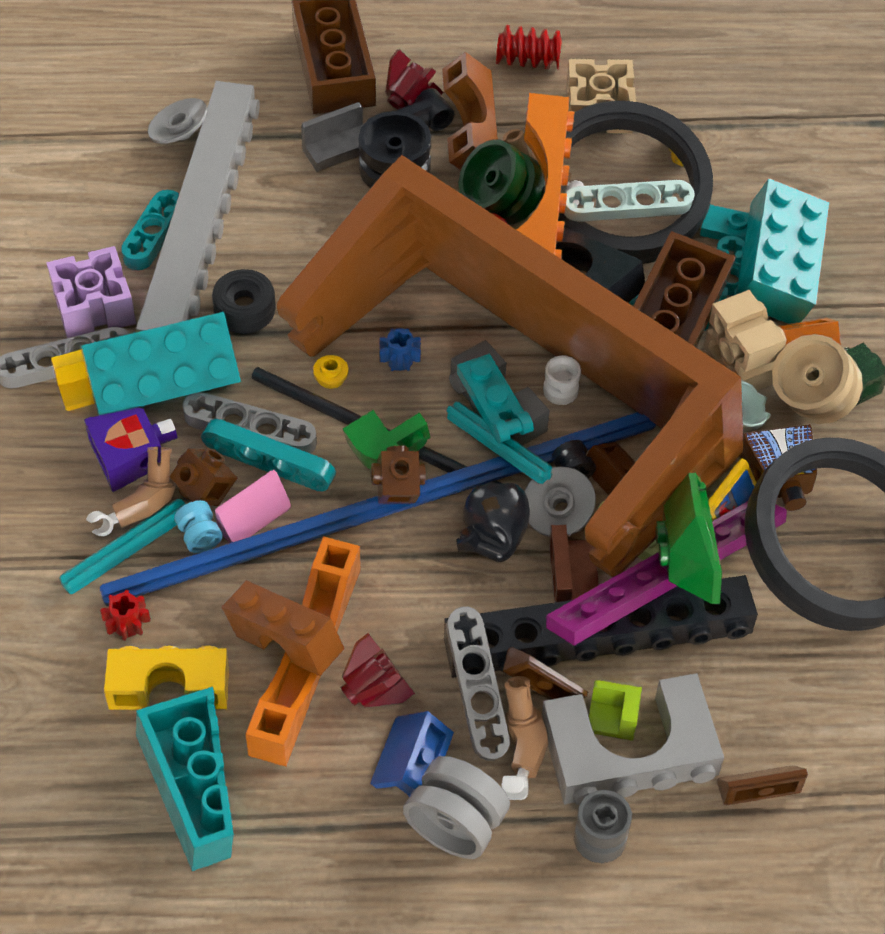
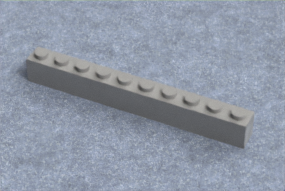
(200, 207)

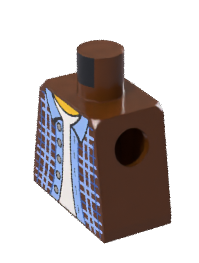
(765, 446)

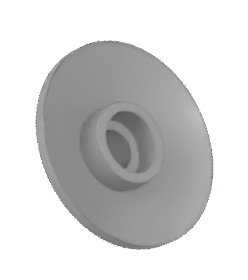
(177, 121)
(564, 486)

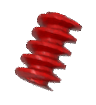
(529, 47)

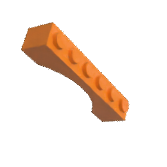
(546, 136)
(289, 695)

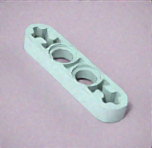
(629, 205)

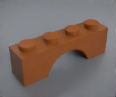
(471, 91)

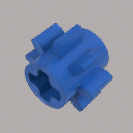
(400, 349)

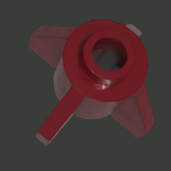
(405, 81)
(373, 677)

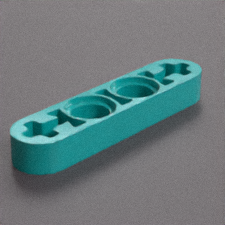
(268, 454)

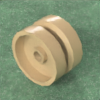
(817, 379)

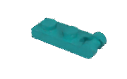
(494, 398)

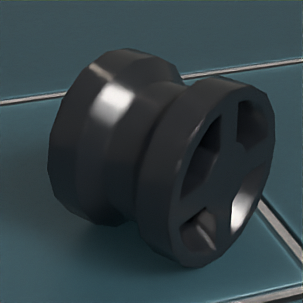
(573, 455)

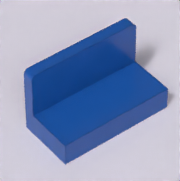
(410, 750)

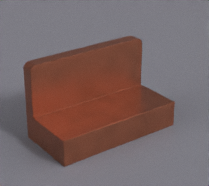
(570, 565)

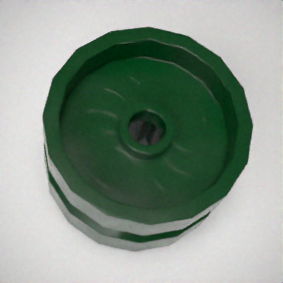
(502, 180)

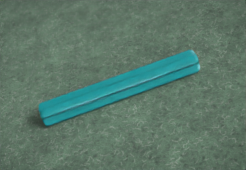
(509, 450)
(120, 548)

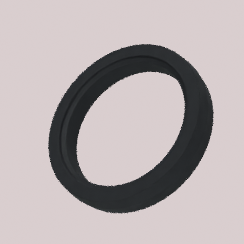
(673, 134)
(768, 554)

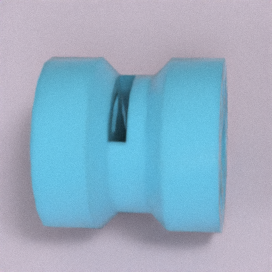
(197, 524)

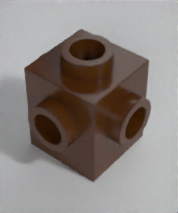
(398, 475)
(203, 476)

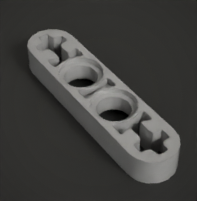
(32, 355)
(252, 419)
(481, 682)

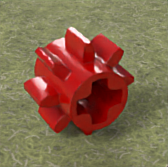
(125, 615)

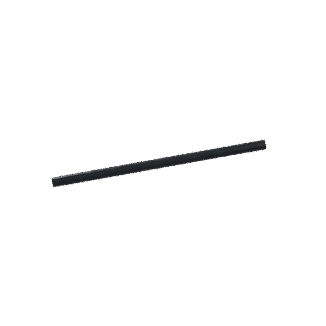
(345, 415)

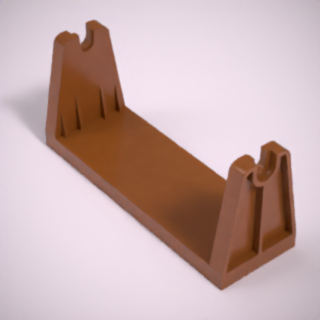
(422, 223)

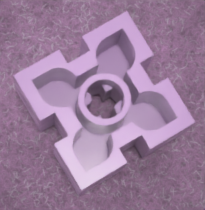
(91, 292)

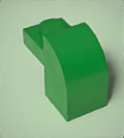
(369, 436)

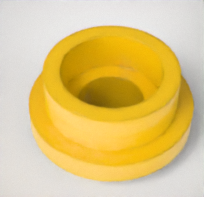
(330, 378)

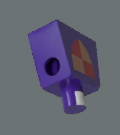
(122, 443)

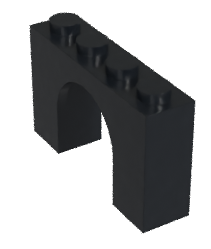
(603, 264)

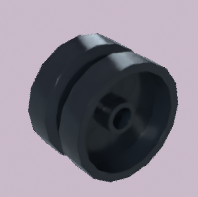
(387, 138)

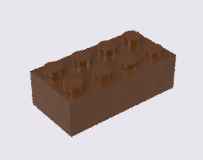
(333, 54)
(685, 286)

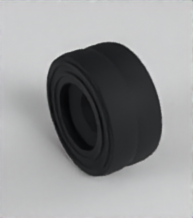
(244, 284)

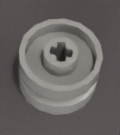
(456, 807)

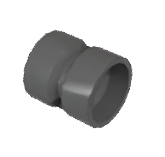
(602, 826)

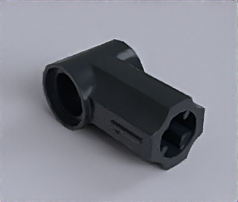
(431, 109)

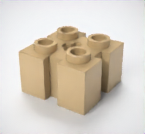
(599, 83)
(744, 338)

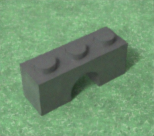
(526, 397)

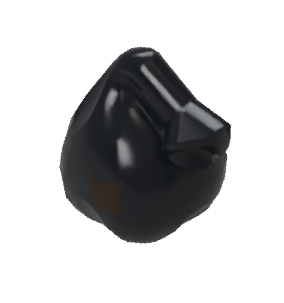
(494, 521)

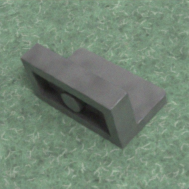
(333, 137)

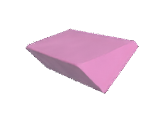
(252, 508)

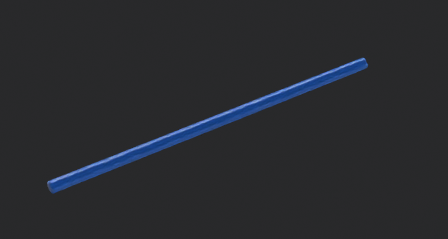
(358, 513)

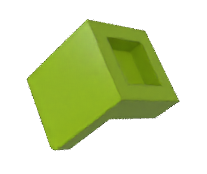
(614, 709)

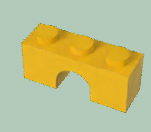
(137, 671)

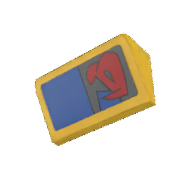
(733, 490)

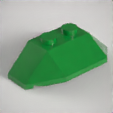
(689, 541)

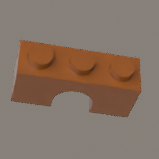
(303, 633)

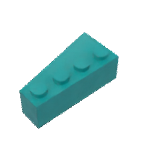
(188, 768)

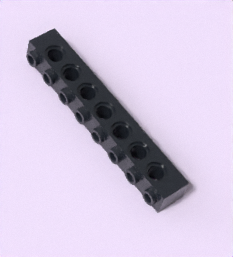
(505, 627)

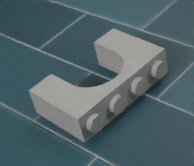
(587, 767)

